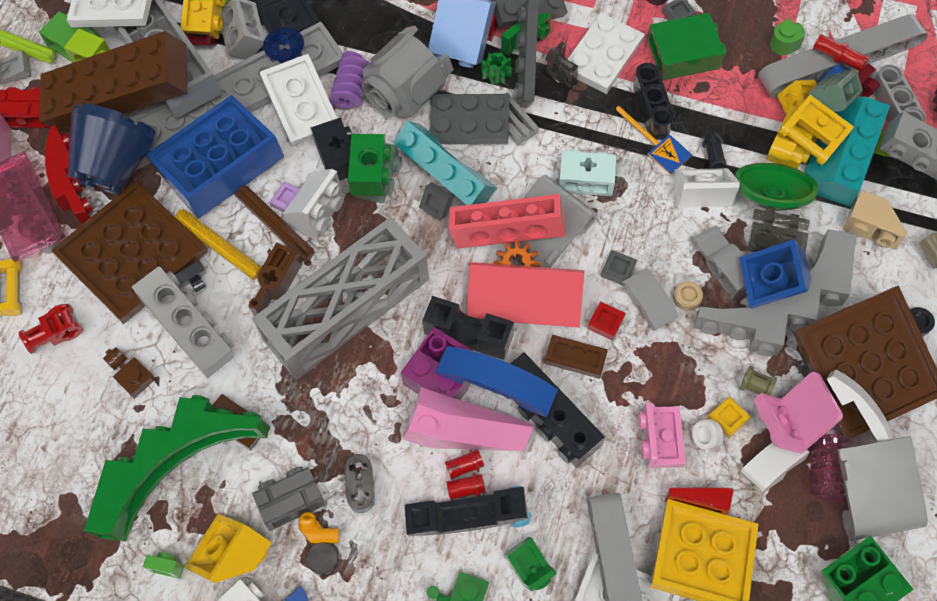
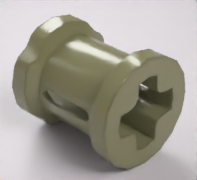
(757, 382)

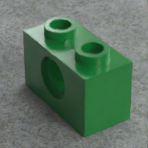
(363, 151)

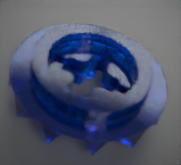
(282, 36)

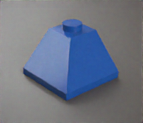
(775, 273)

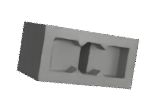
(242, 28)

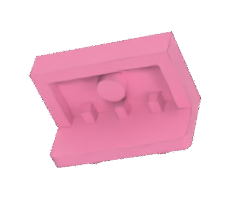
(663, 436)

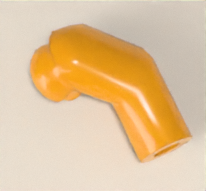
(315, 532)

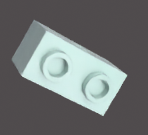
(587, 172)

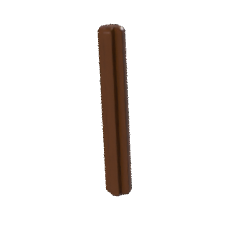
(274, 222)

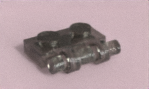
(766, 235)

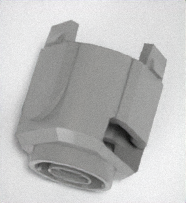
(404, 75)

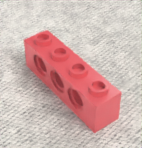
(507, 221)

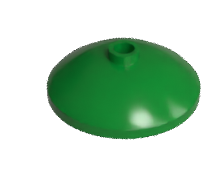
(776, 186)

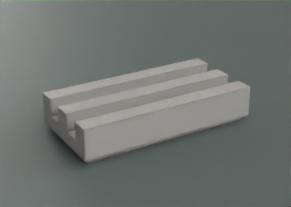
(534, 129)

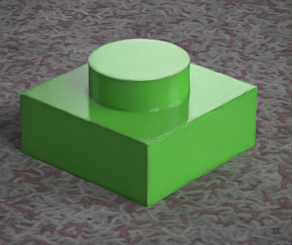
(163, 564)

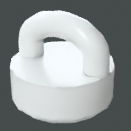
(707, 434)

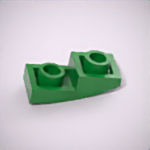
(508, 38)

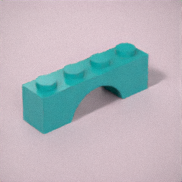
(456, 176)

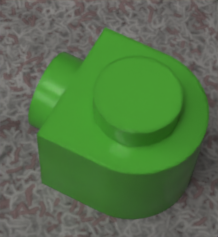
(787, 37)

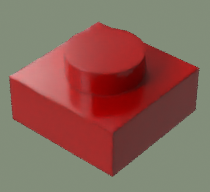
(606, 320)

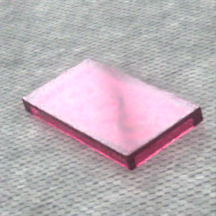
(25, 210)

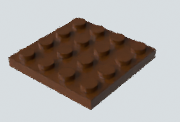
(124, 246)
(876, 348)

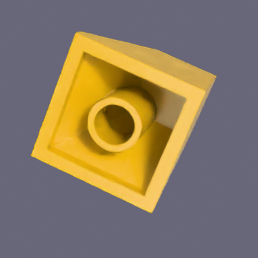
(227, 550)

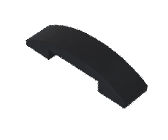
(466, 514)

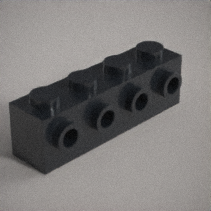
(565, 424)

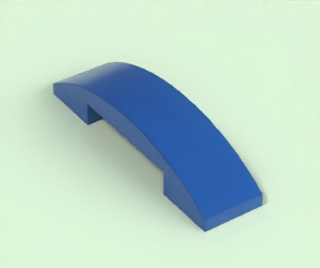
(497, 377)

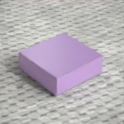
(284, 196)

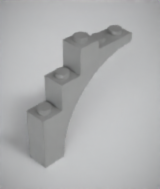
(767, 323)

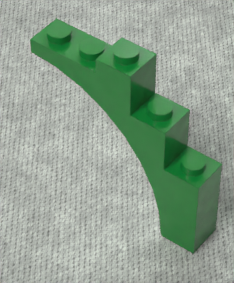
(129, 482)

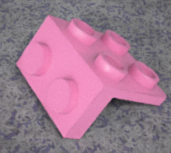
(800, 415)

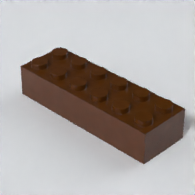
(116, 79)

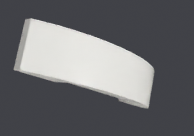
(847, 391)

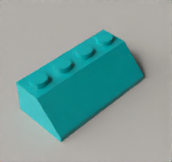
(846, 168)

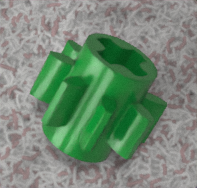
(496, 68)

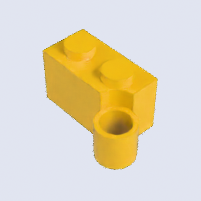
(785, 150)

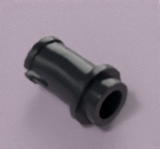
(714, 150)

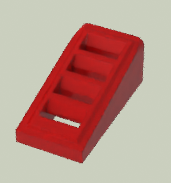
(712, 499)

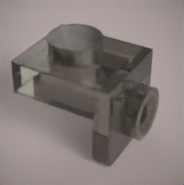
(561, 68)

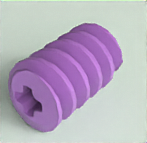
(348, 81)

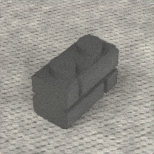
(288, 498)

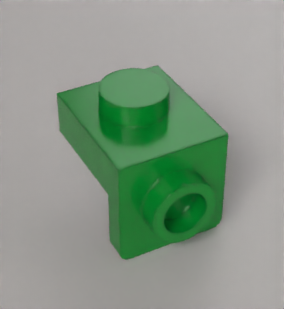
(530, 565)

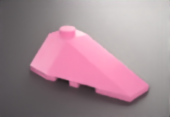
(456, 424)

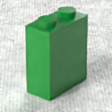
(686, 46)

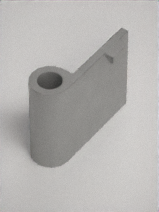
(577, 219)
(881, 489)

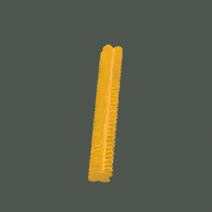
(218, 245)

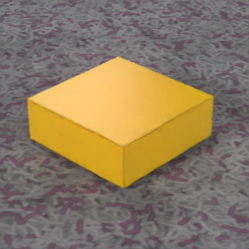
(729, 416)

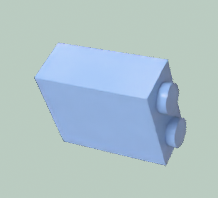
(462, 30)

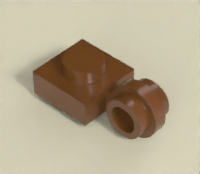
(132, 376)

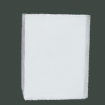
(705, 187)

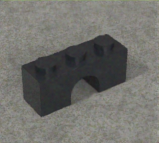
(485, 335)

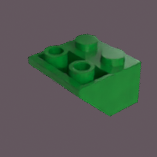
(864, 575)

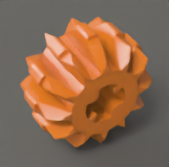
(527, 258)

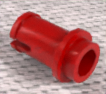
(467, 463)
(466, 486)

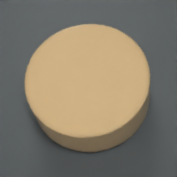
(688, 296)

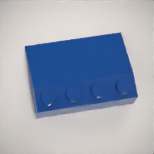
(215, 155)

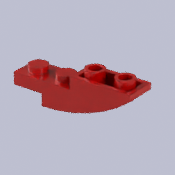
(62, 187)

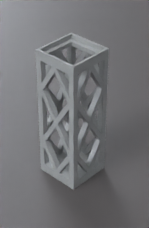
(279, 317)

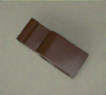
(275, 276)

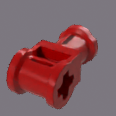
(52, 328)

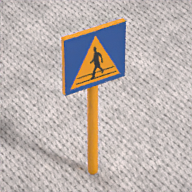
(667, 153)

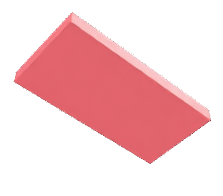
(526, 294)

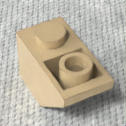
(875, 220)

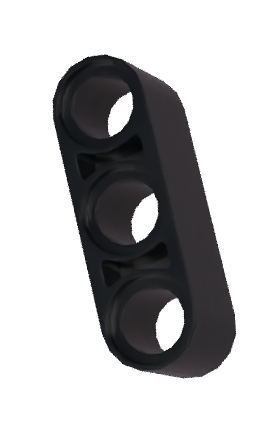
(648, 88)

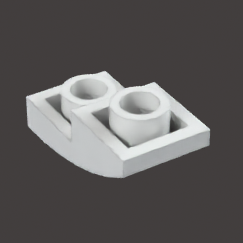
(771, 466)

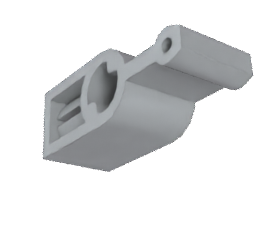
(722, 261)

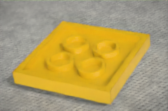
(704, 554)

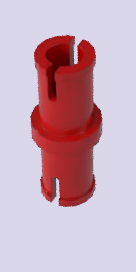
(840, 52)

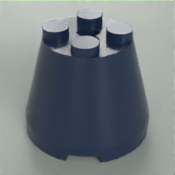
(105, 147)

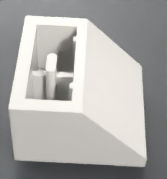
(315, 203)

